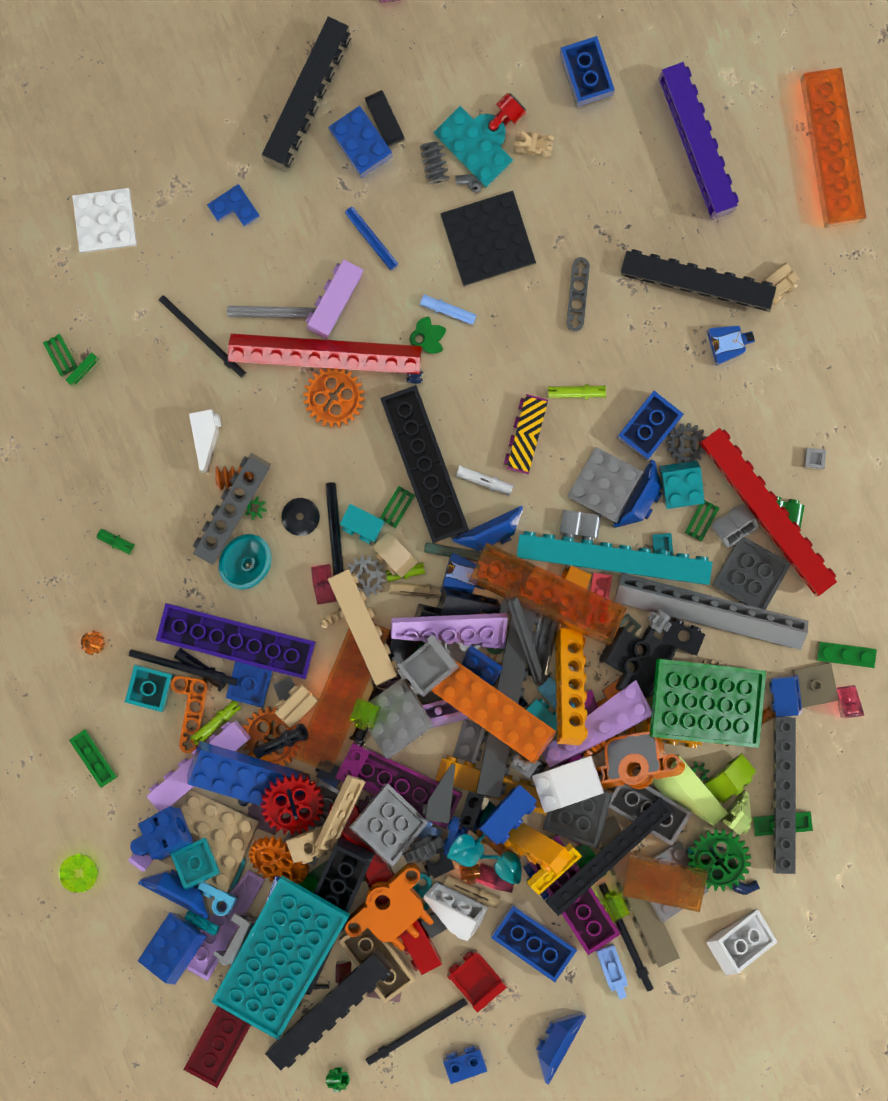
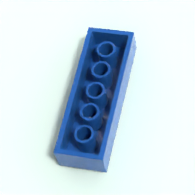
(237, 774)

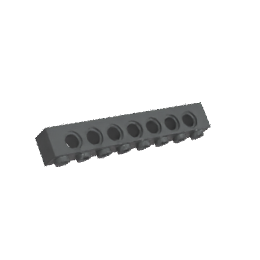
(784, 795)

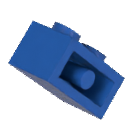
(786, 695)
(464, 1064)

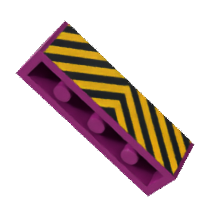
(526, 435)

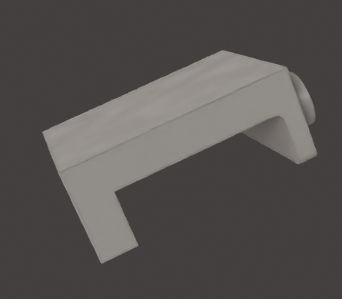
(427, 667)
(246, 922)

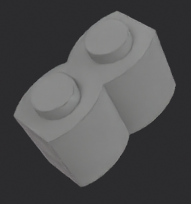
(580, 524)
(735, 525)

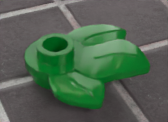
(431, 335)

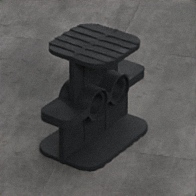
(624, 650)

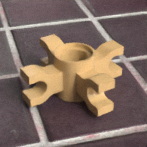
(533, 143)

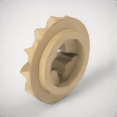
(332, 618)

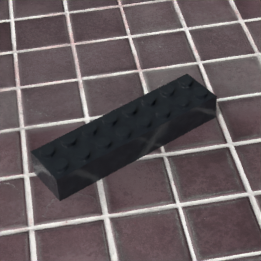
(307, 94)
(424, 464)
(342, 880)

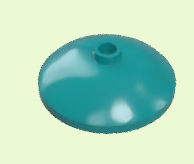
(239, 556)

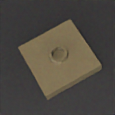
(817, 685)

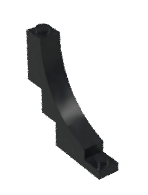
(450, 603)

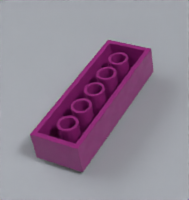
(406, 781)
(586, 915)

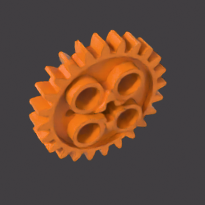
(319, 387)
(257, 735)
(274, 859)

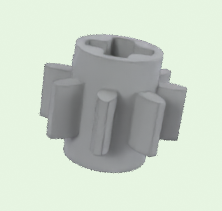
(659, 621)

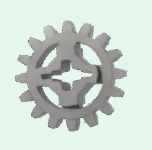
(375, 574)

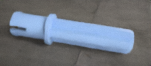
(447, 309)

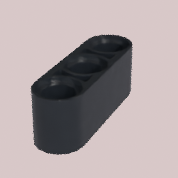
(384, 118)

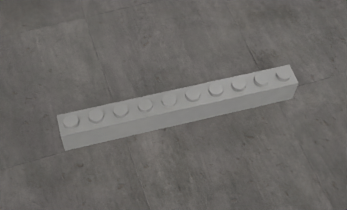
(711, 611)

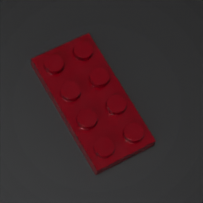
(217, 1047)

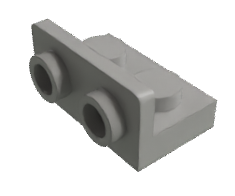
(469, 742)

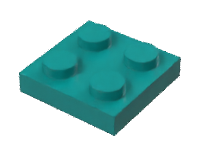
(195, 863)

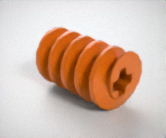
(223, 478)

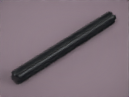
(334, 527)

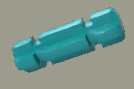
(202, 923)

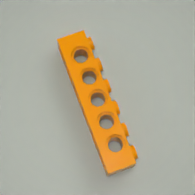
(566, 732)

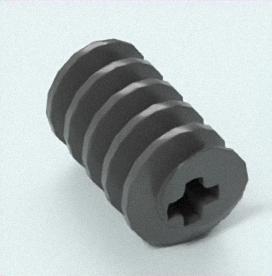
(433, 162)

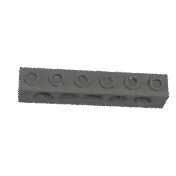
(208, 551)

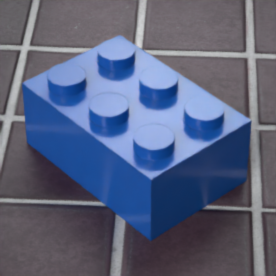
(587, 71)
(360, 141)
(650, 425)
(507, 815)
(172, 948)

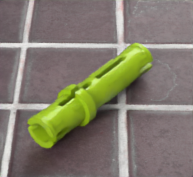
(576, 391)
(222, 717)

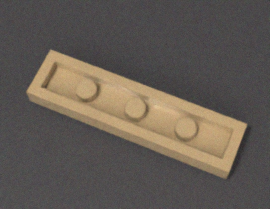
(340, 813)

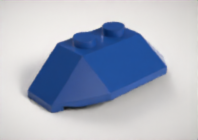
(643, 497)
(494, 531)
(169, 886)
(557, 1042)

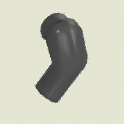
(470, 180)

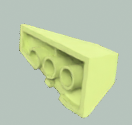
(691, 794)
(739, 814)

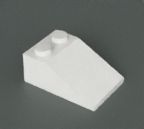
(205, 433)
(567, 784)
(455, 910)
(741, 943)

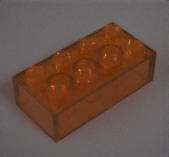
(664, 883)

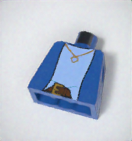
(728, 342)
(458, 573)

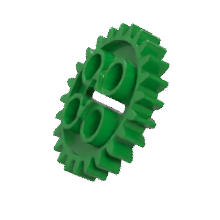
(733, 850)

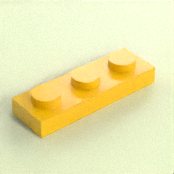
(542, 879)

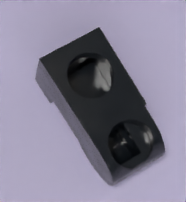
(473, 811)

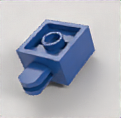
(162, 834)

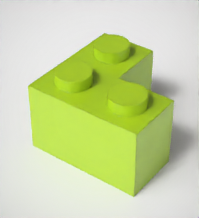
(731, 779)

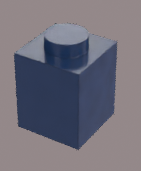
(327, 777)

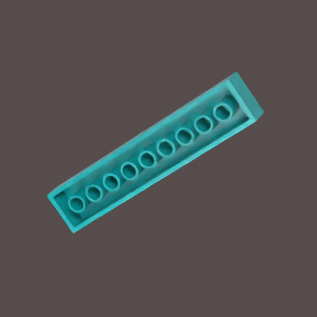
(614, 559)

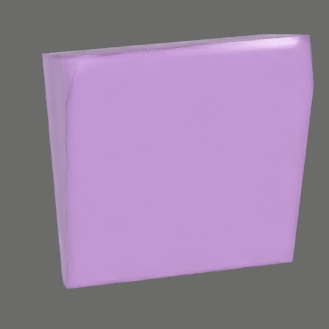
(141, 862)

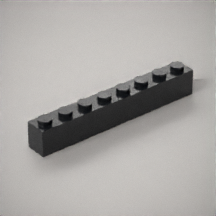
(698, 281)
(329, 1009)

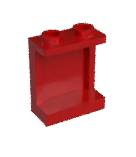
(476, 980)

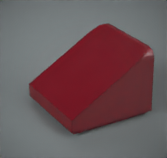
(343, 968)

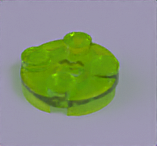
(79, 884)

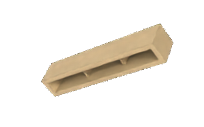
(362, 627)

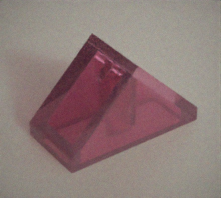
(321, 585)
(849, 702)
(490, 879)

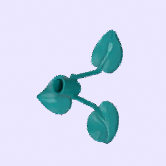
(468, 852)

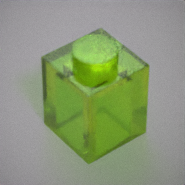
(365, 714)
(615, 905)

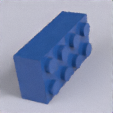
(533, 942)

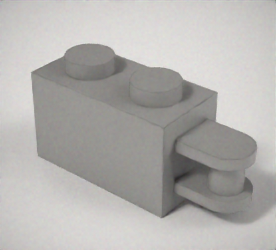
(525, 766)

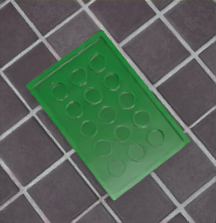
(707, 703)

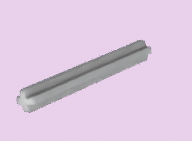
(273, 312)

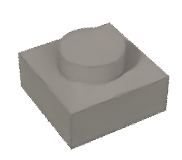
(815, 458)

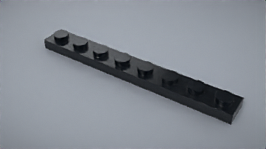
(609, 856)

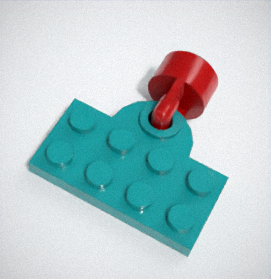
(480, 139)

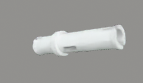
(484, 480)

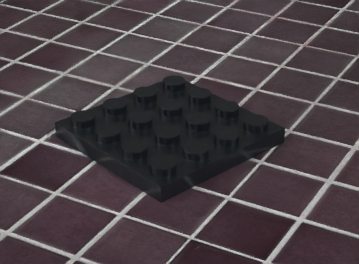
(488, 238)

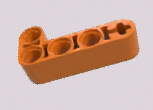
(189, 713)

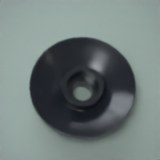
(307, 524)

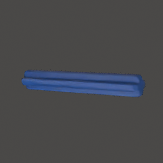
(371, 238)

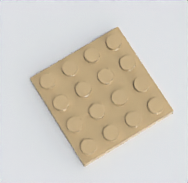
(226, 831)

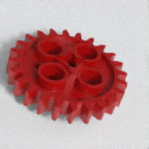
(309, 799)

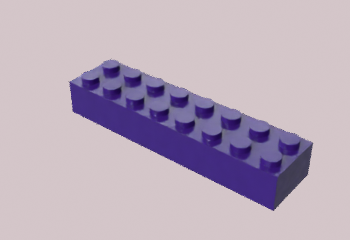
(697, 140)
(236, 641)

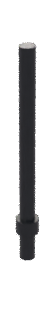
(202, 336)
(218, 677)
(641, 971)
(384, 1051)

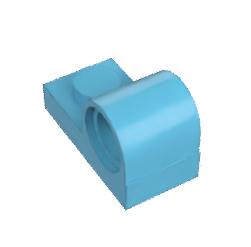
(220, 895)

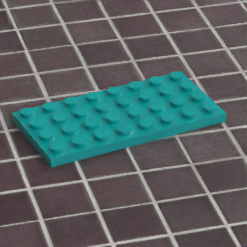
(280, 957)

